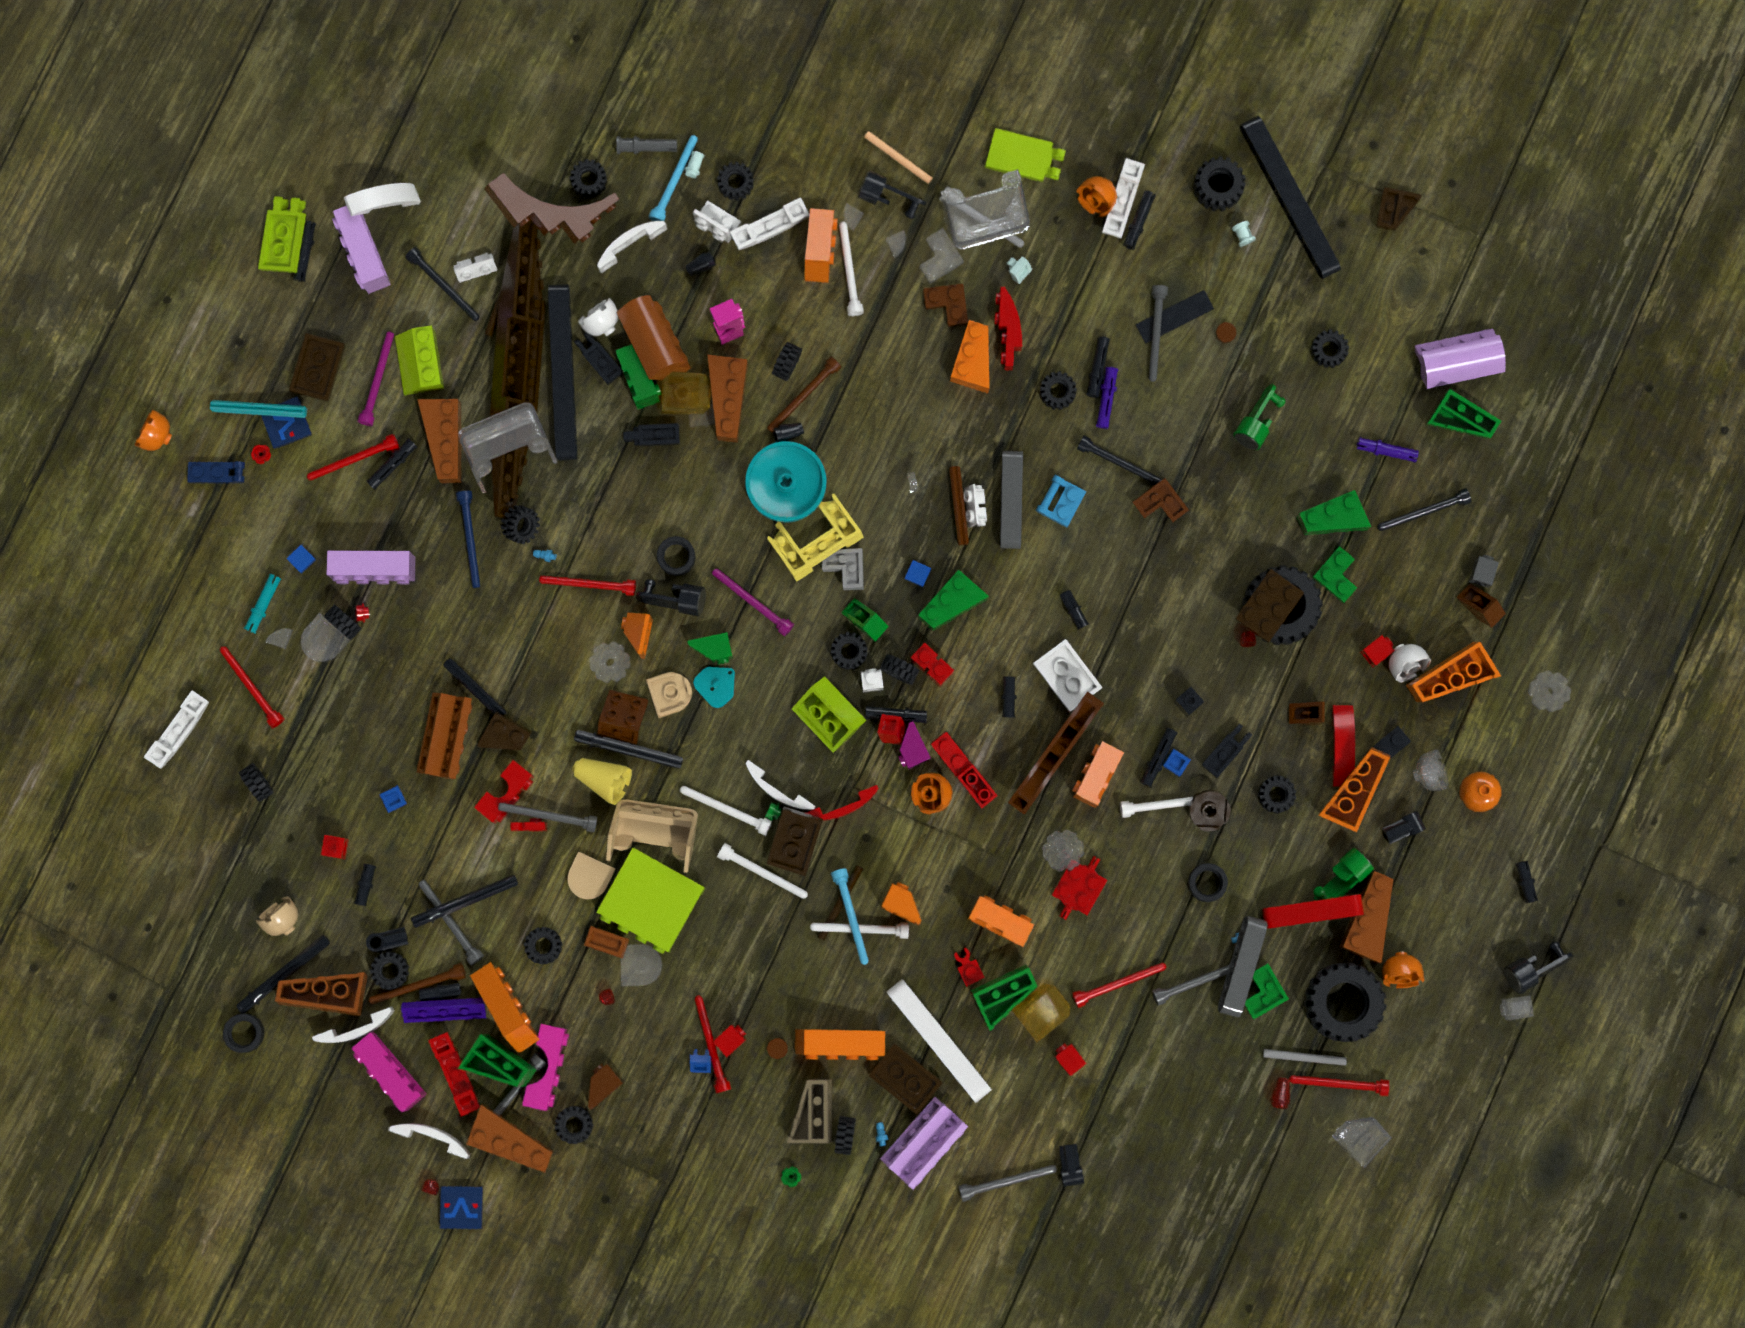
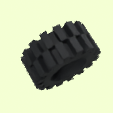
(588, 166)
(735, 193)
(1338, 340)
(787, 361)
(1052, 401)
(512, 520)
(342, 622)
(844, 639)
(899, 669)
(256, 782)
(1286, 785)
(531, 940)
(399, 979)
(564, 1115)
(845, 1135)

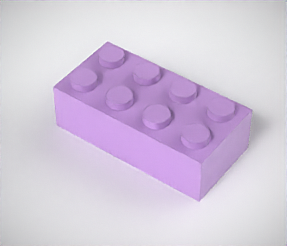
(362, 250)
(371, 566)

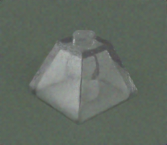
(1362, 1139)

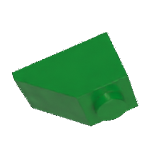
(865, 619)
(713, 647)

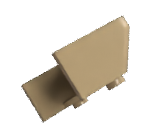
(653, 825)

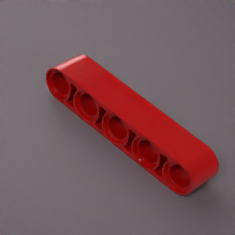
(1313, 911)

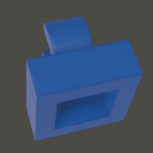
(700, 1063)

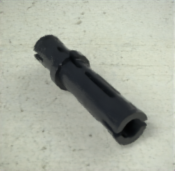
(1140, 217)
(307, 243)
(1096, 375)
(391, 464)
(906, 714)
(1169, 736)

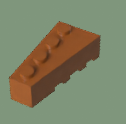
(331, 993)
(506, 1140)

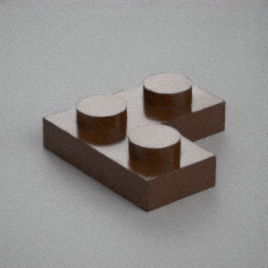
(950, 297)
(1161, 496)

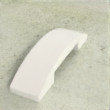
(1126, 192)
(381, 196)
(770, 225)
(652, 230)
(178, 730)
(798, 803)
(378, 1019)
(455, 1146)

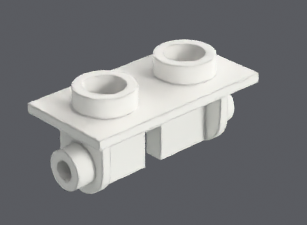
(467, 270)
(973, 497)

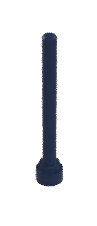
(464, 499)

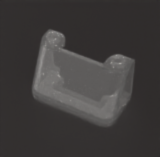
(987, 214)

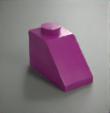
(913, 749)

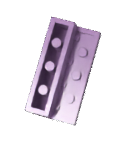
(1461, 358)
(924, 1143)

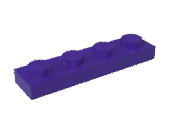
(443, 1010)

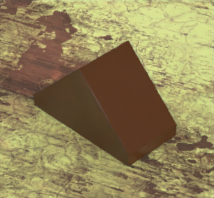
(1307, 713)

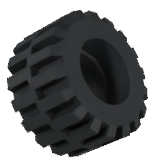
(1225, 169)

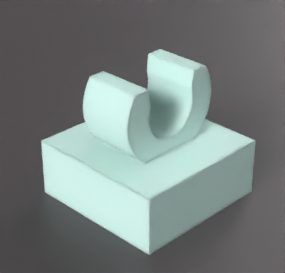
(1019, 269)

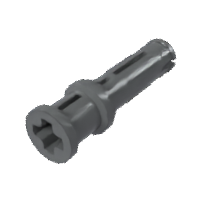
(653, 145)

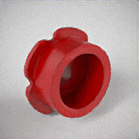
(257, 450)
(361, 612)

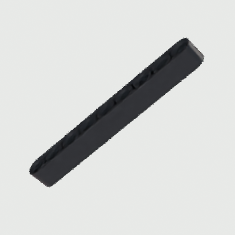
(1290, 197)
(562, 372)

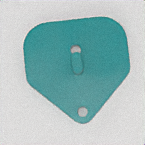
(721, 682)

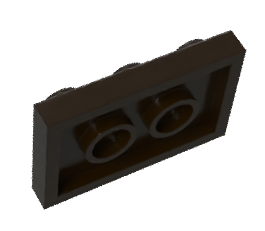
(317, 367)
(1269, 605)
(794, 841)
(905, 1079)

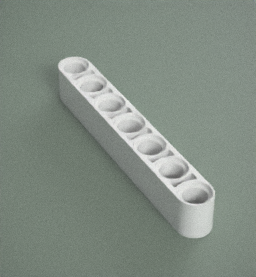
(939, 1041)

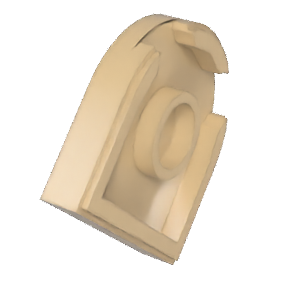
(669, 693)
(589, 877)

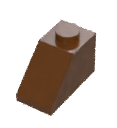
(1481, 605)
(602, 1084)

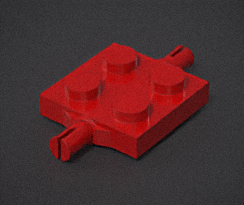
(1079, 888)

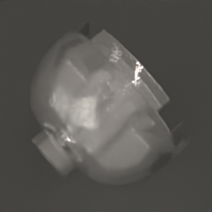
(1431, 771)

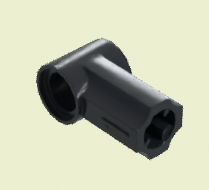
(1407, 826)
(389, 939)
(1071, 1170)

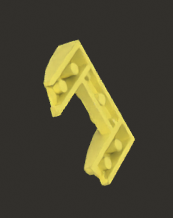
(800, 561)

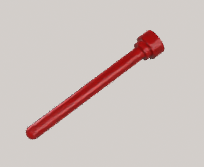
(389, 443)
(627, 587)
(273, 717)
(1083, 997)
(721, 1083)
(1380, 1087)

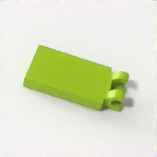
(1023, 153)
(283, 236)

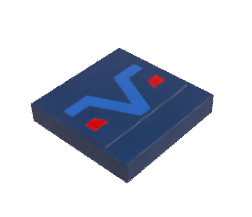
(286, 429)
(461, 1207)

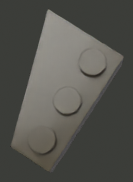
(814, 1114)

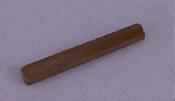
(959, 507)

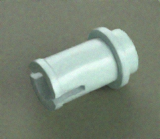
(694, 164)

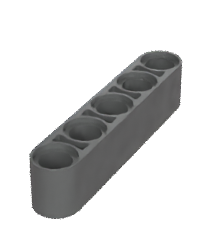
(1011, 499)
(1242, 966)

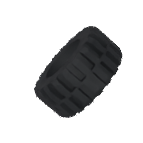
(1309, 601)
(1372, 995)

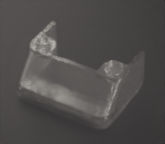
(501, 435)

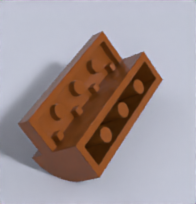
(652, 338)
(444, 735)

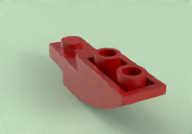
(1008, 321)
(963, 769)

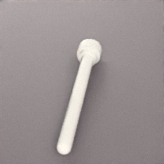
(854, 307)
(1128, 809)
(761, 825)
(728, 854)
(900, 929)

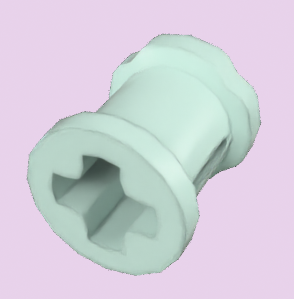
(1243, 233)

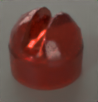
(1247, 639)
(607, 997)
(430, 1186)

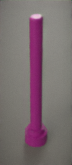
(366, 417)
(783, 626)

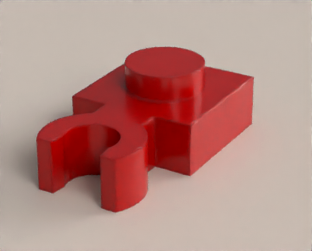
(534, 825)
(969, 970)

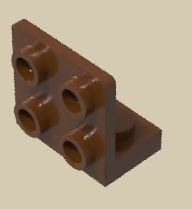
(622, 717)

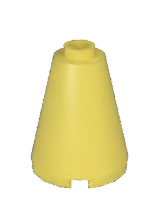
(603, 778)

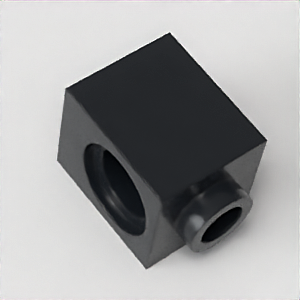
(1188, 701)

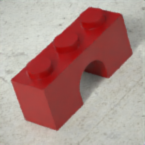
(518, 780)

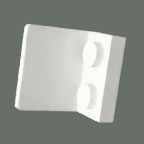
(716, 221)

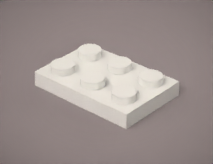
(1067, 675)

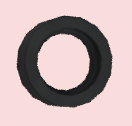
(673, 541)
(1222, 878)
(227, 1033)

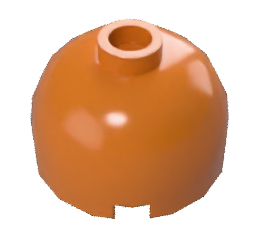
(1097, 195)
(154, 432)
(1480, 791)
(931, 793)
(1402, 970)

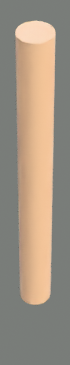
(898, 157)

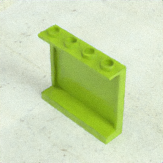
(650, 901)

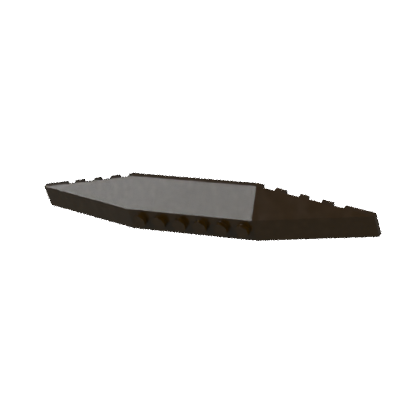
(517, 353)

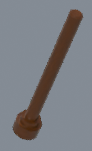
(830, 367)
(456, 972)

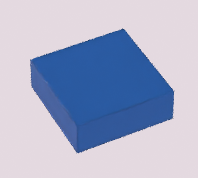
(301, 559)
(917, 573)
(1176, 762)
(393, 799)

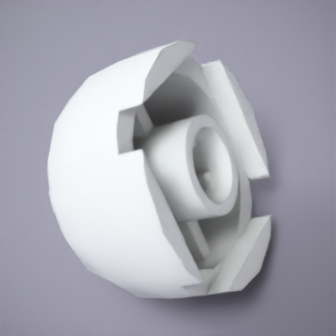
(600, 319)
(1408, 660)

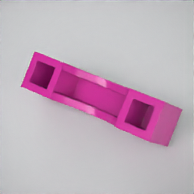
(728, 321)
(551, 1041)

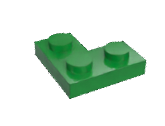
(1331, 575)
(1270, 993)

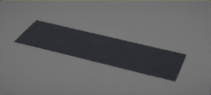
(1177, 315)

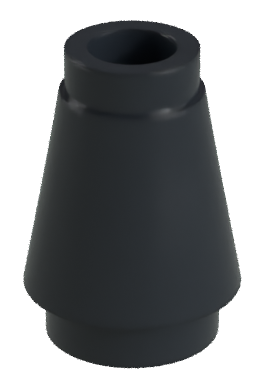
(701, 263)
(787, 432)

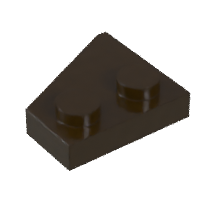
(1395, 207)
(504, 734)

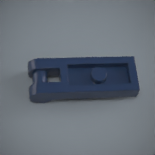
(215, 472)

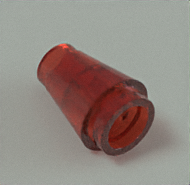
(1281, 1094)

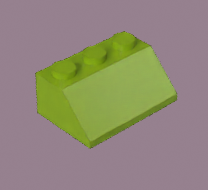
(419, 360)
(828, 714)

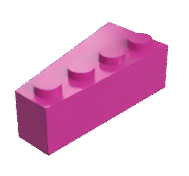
(388, 1072)

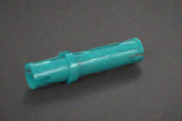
(262, 603)

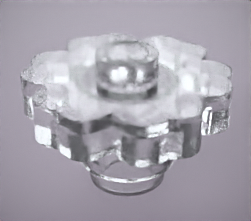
(603, 653)
(1542, 698)
(1063, 850)

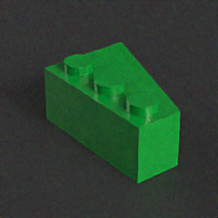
(641, 387)
(1463, 416)
(1335, 515)
(951, 601)
(1002, 994)
(496, 1061)

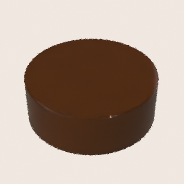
(1226, 332)
(777, 1048)

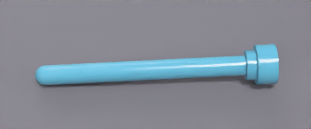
(658, 212)
(840, 877)

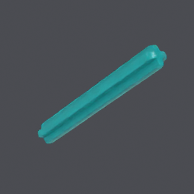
(258, 408)

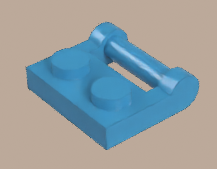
(1067, 503)

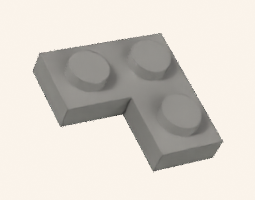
(850, 563)

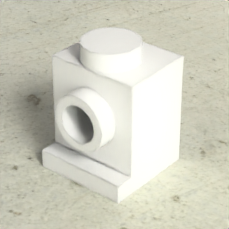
(872, 680)

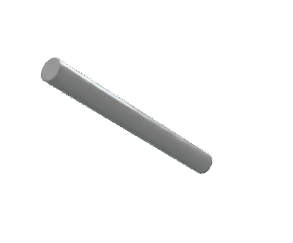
(1304, 1057)

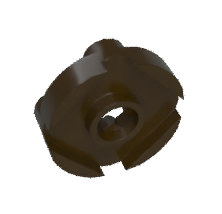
(1217, 818)

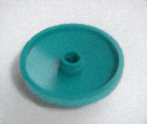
(786, 481)

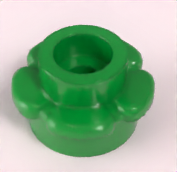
(773, 811)
(790, 1171)

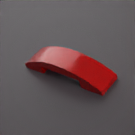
(1344, 743)
(865, 796)
(457, 1079)

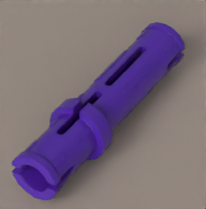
(1108, 389)
(1378, 447)

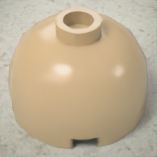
(279, 918)

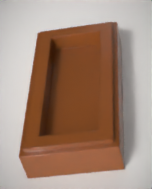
(606, 942)

